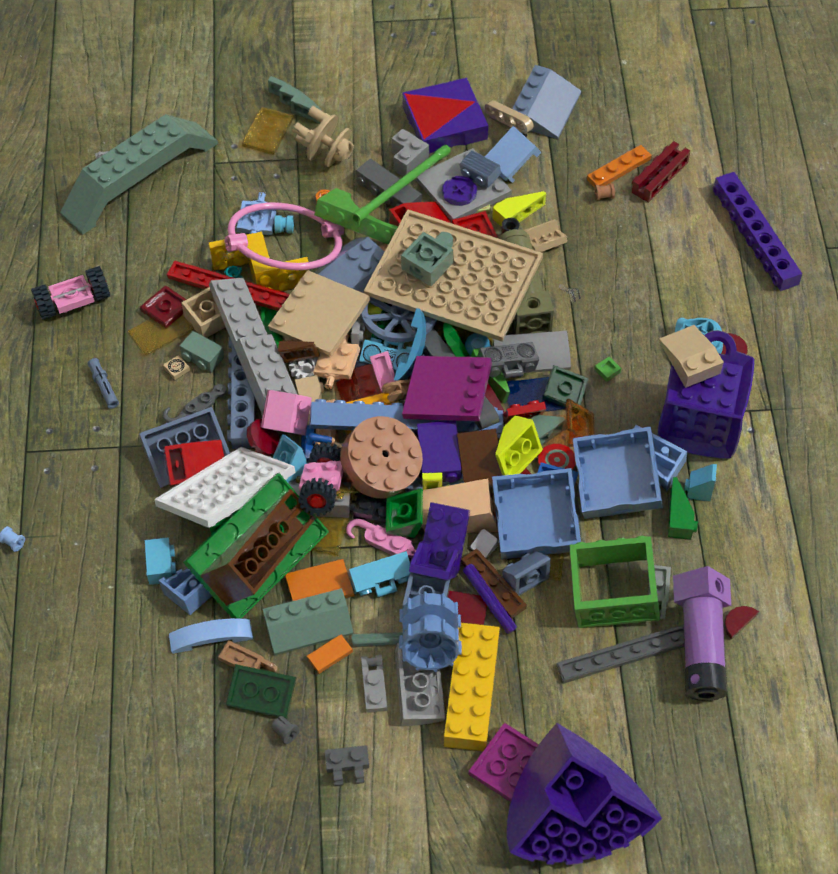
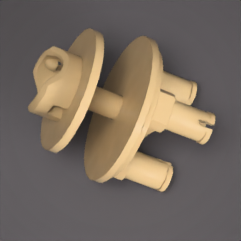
(317, 139)

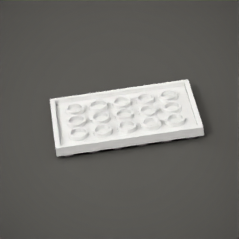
(222, 486)

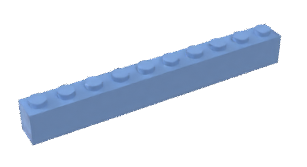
(348, 415)

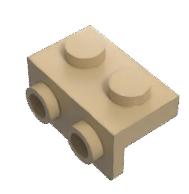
(546, 236)

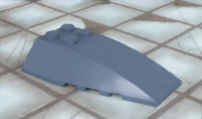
(354, 264)

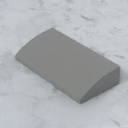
(550, 347)
(418, 693)

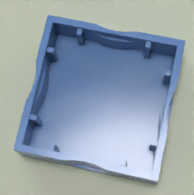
(617, 473)
(535, 513)

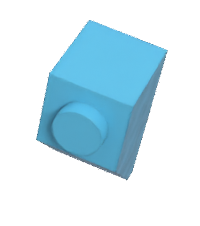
(701, 483)

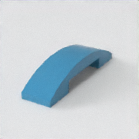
(418, 323)

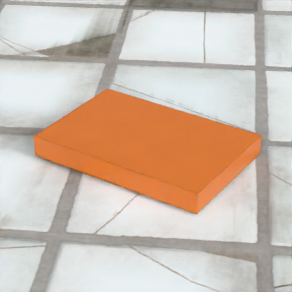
(319, 580)

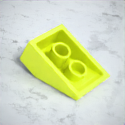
(517, 445)

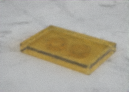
(267, 131)

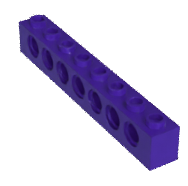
(757, 231)

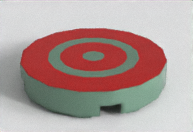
(557, 455)

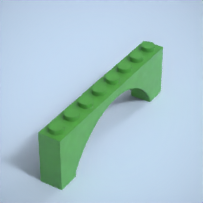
(338, 207)

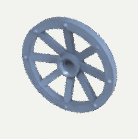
(398, 316)

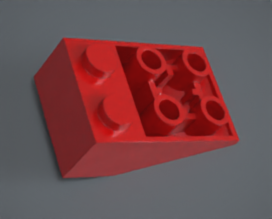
(427, 208)
(190, 458)

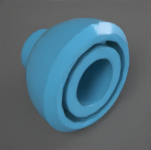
(476, 341)

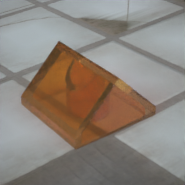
(578, 422)

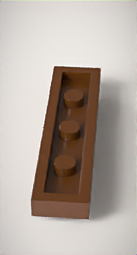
(502, 590)

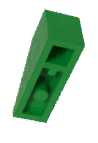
(681, 515)

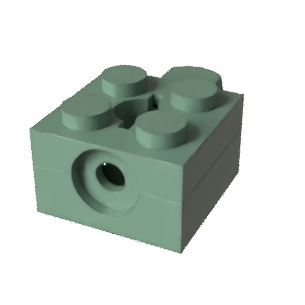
(428, 257)

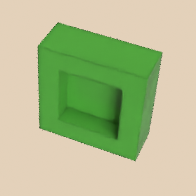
(608, 369)

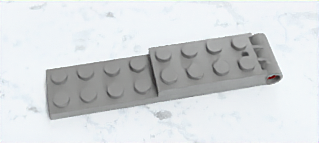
(252, 343)

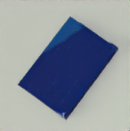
(530, 390)

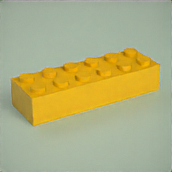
(472, 688)

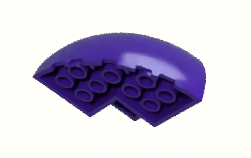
(574, 803)

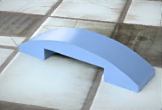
(210, 632)

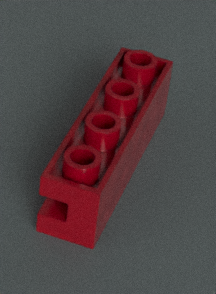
(660, 171)

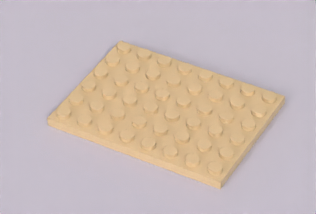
(474, 293)

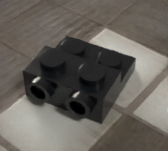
(369, 509)

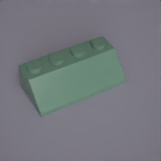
(307, 621)

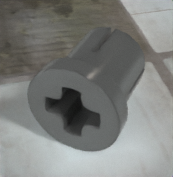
(285, 729)

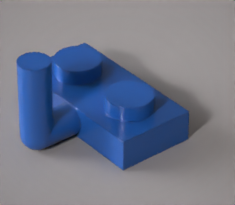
(309, 439)

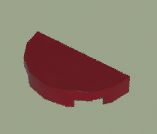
(738, 619)

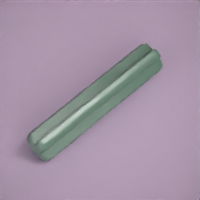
(372, 639)

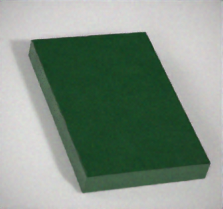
(261, 691)

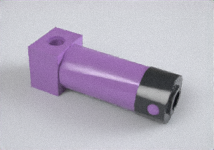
(703, 596)

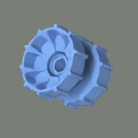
(430, 631)

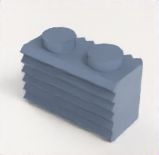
(480, 169)

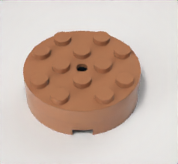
(381, 457)

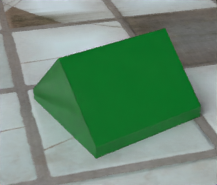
(405, 513)

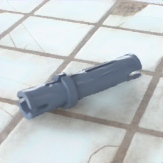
(100, 376)

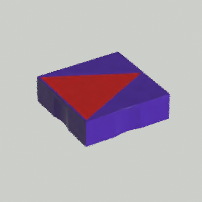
(445, 114)

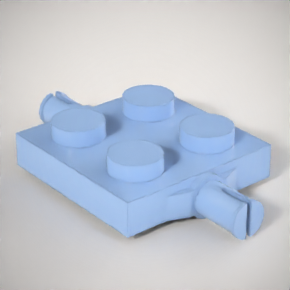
(258, 220)

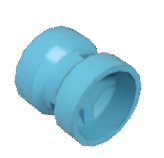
(284, 224)

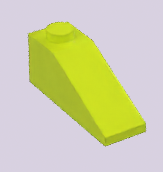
(518, 207)

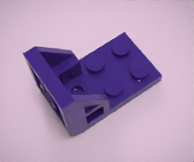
(442, 543)

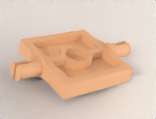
(339, 365)

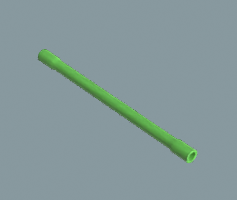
(364, 211)

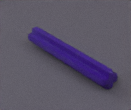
(489, 598)

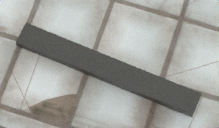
(621, 654)

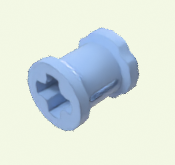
(12, 539)

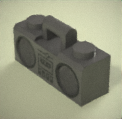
(511, 359)

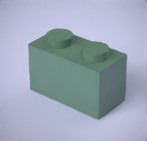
(202, 352)

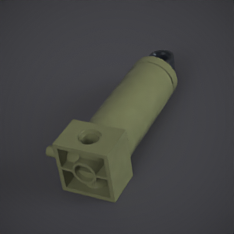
(536, 308)

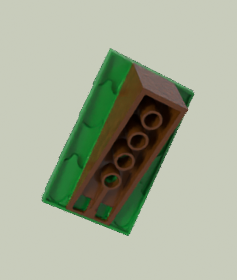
(255, 547)

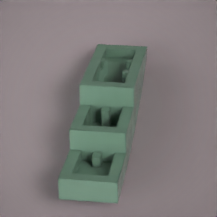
(291, 96)

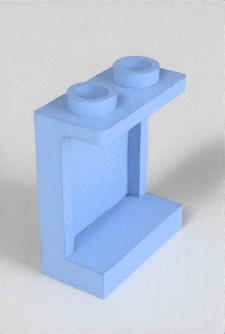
(512, 153)

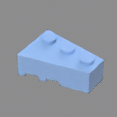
(668, 459)

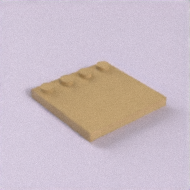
(319, 312)

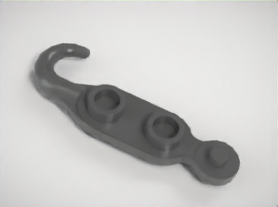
(201, 402)

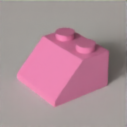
(286, 412)

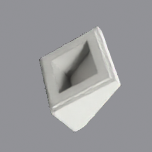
(485, 543)

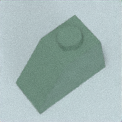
(548, 427)

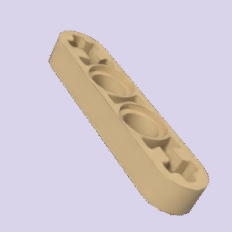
(509, 116)

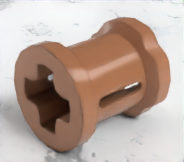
(604, 191)

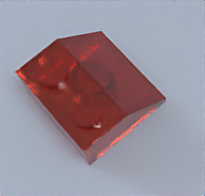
(361, 385)

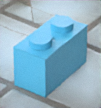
(159, 559)

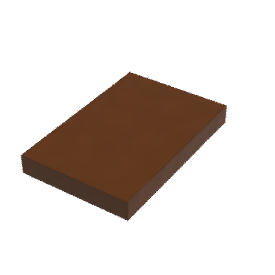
(478, 455)

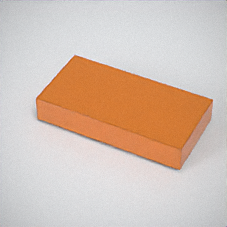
(329, 654)

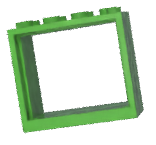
(614, 610)

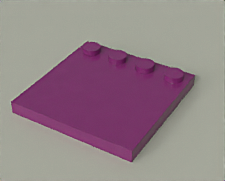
(447, 388)

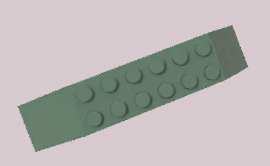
(128, 165)

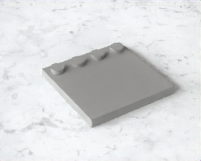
(434, 178)

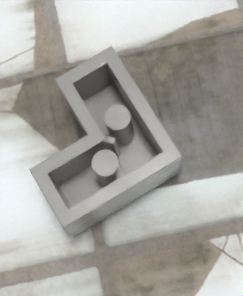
(408, 152)

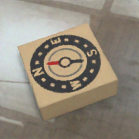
(176, 367)

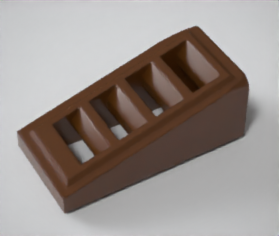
(297, 350)

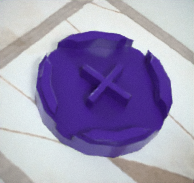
(459, 190)

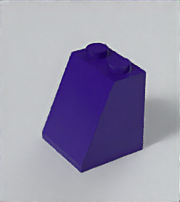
(440, 449)

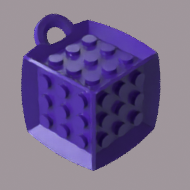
(709, 414)

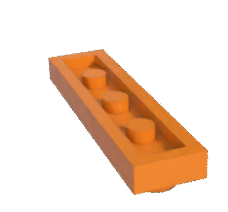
(619, 166)

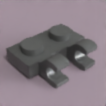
(347, 759)

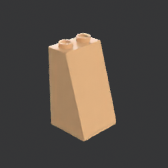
(472, 495)

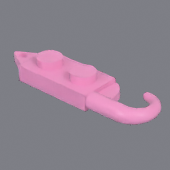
(377, 537)

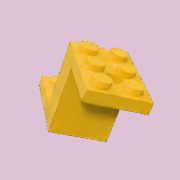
(262, 274)

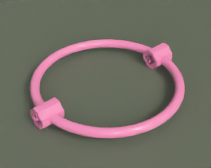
(239, 241)

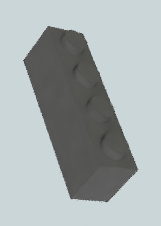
(378, 179)

